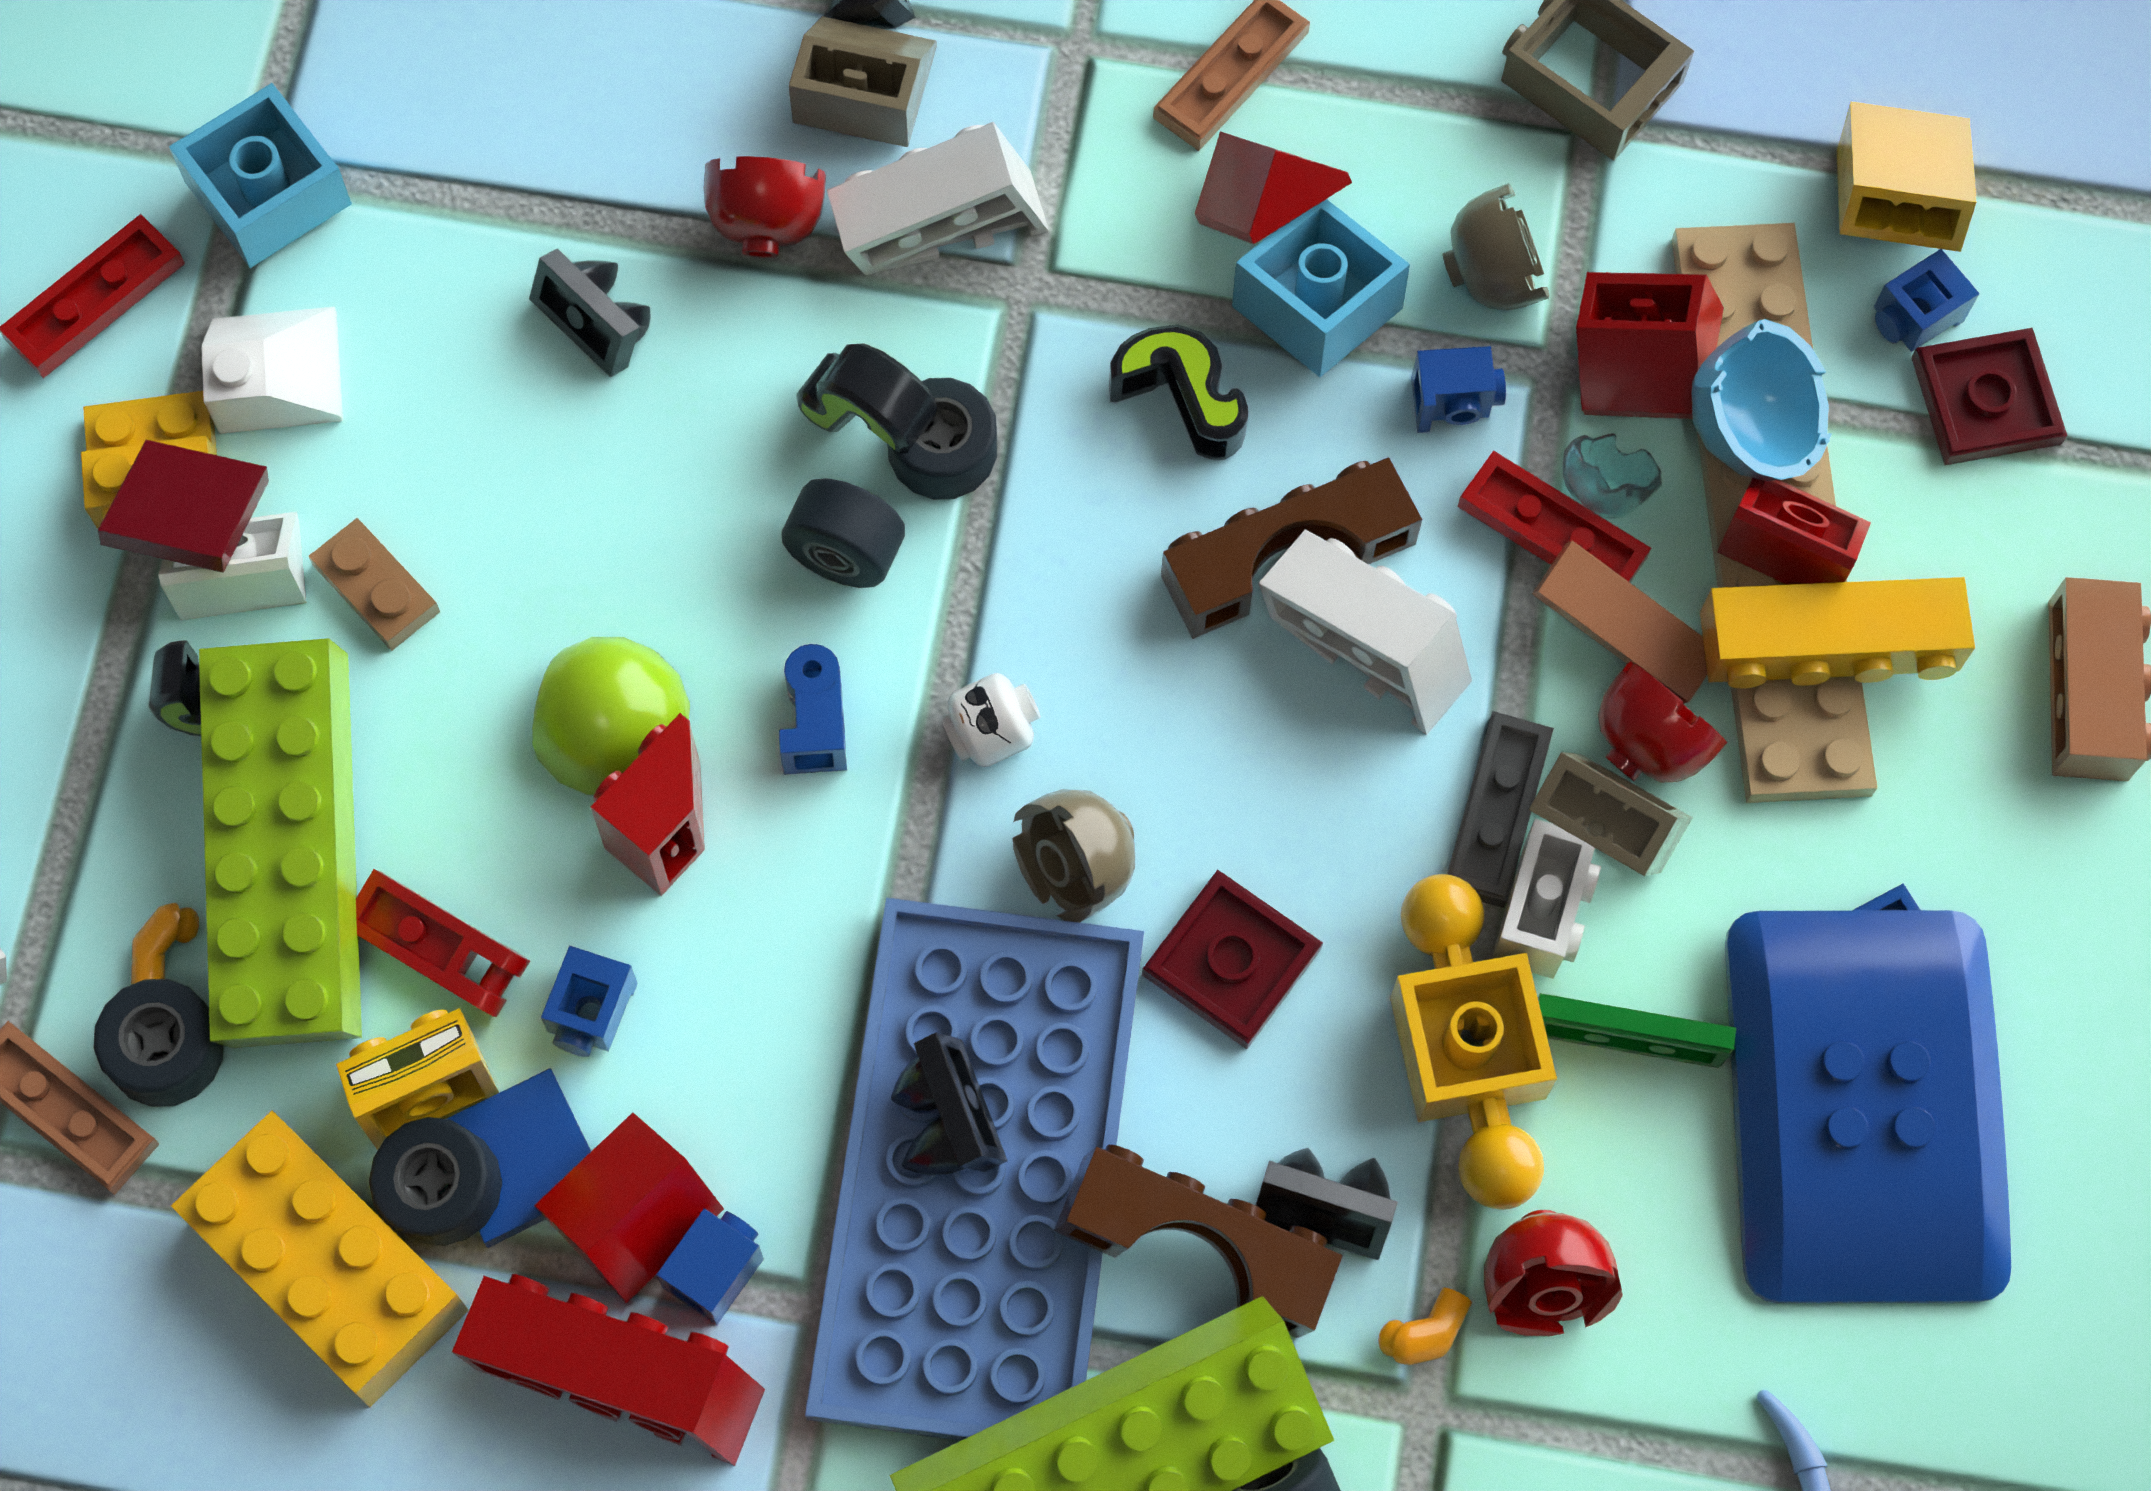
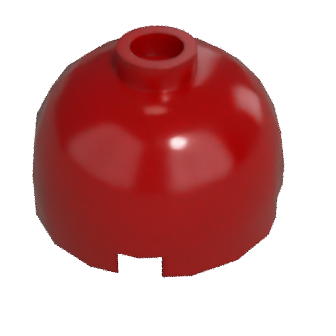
(763, 202)
(1654, 729)
(1550, 1272)

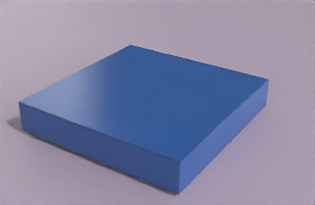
(535, 1147)

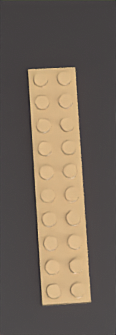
(1789, 735)

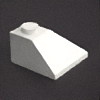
(272, 370)

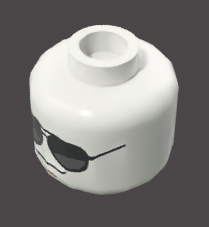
(990, 720)

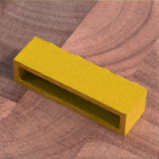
(1836, 631)

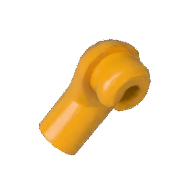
(156, 937)
(1427, 1337)

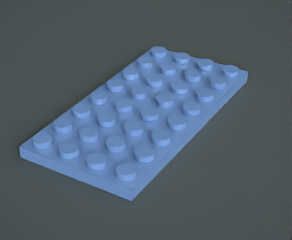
(953, 1287)

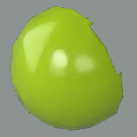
(600, 707)

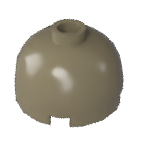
(1494, 253)
(1075, 851)

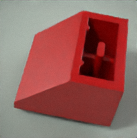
(1644, 342)
(655, 807)

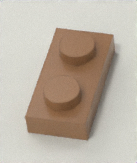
(374, 584)

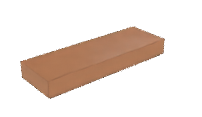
(1230, 71)
(1624, 620)
(69, 1112)

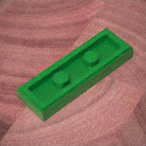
(1636, 1031)

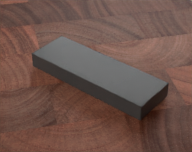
(1499, 806)

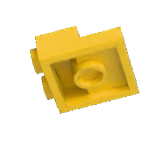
(119, 430)

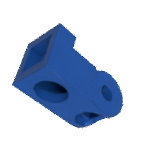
(817, 695)

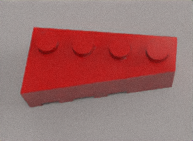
(610, 1364)

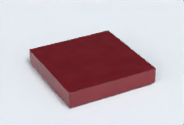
(1989, 396)
(183, 506)
(1232, 959)

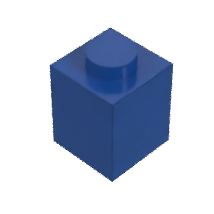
(712, 1264)

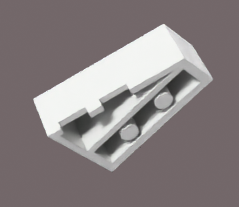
(936, 199)
(1373, 622)

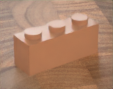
(2099, 679)

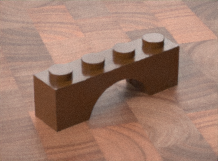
(1214, 571)
(1121, 1201)

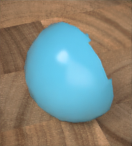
(1762, 403)

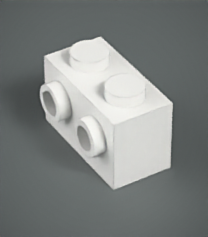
(1545, 898)

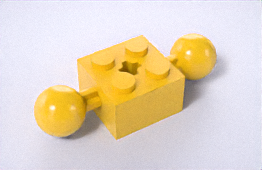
(1448, 1076)

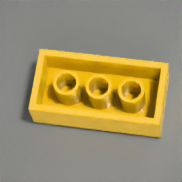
(320, 1258)

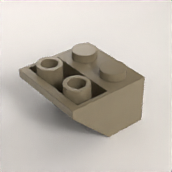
(860, 80)

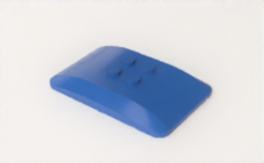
(1867, 1107)

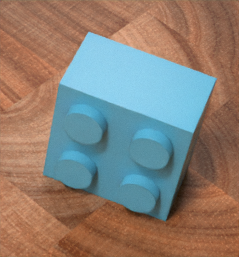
(261, 175)
(1320, 286)

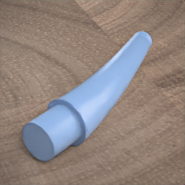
(1802, 1450)

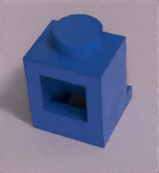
(1924, 301)
(1455, 386)
(581, 981)

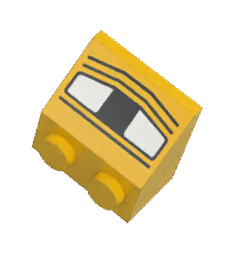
(416, 1075)

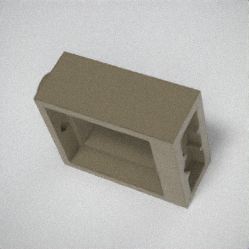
(1625, 30)
(1610, 813)

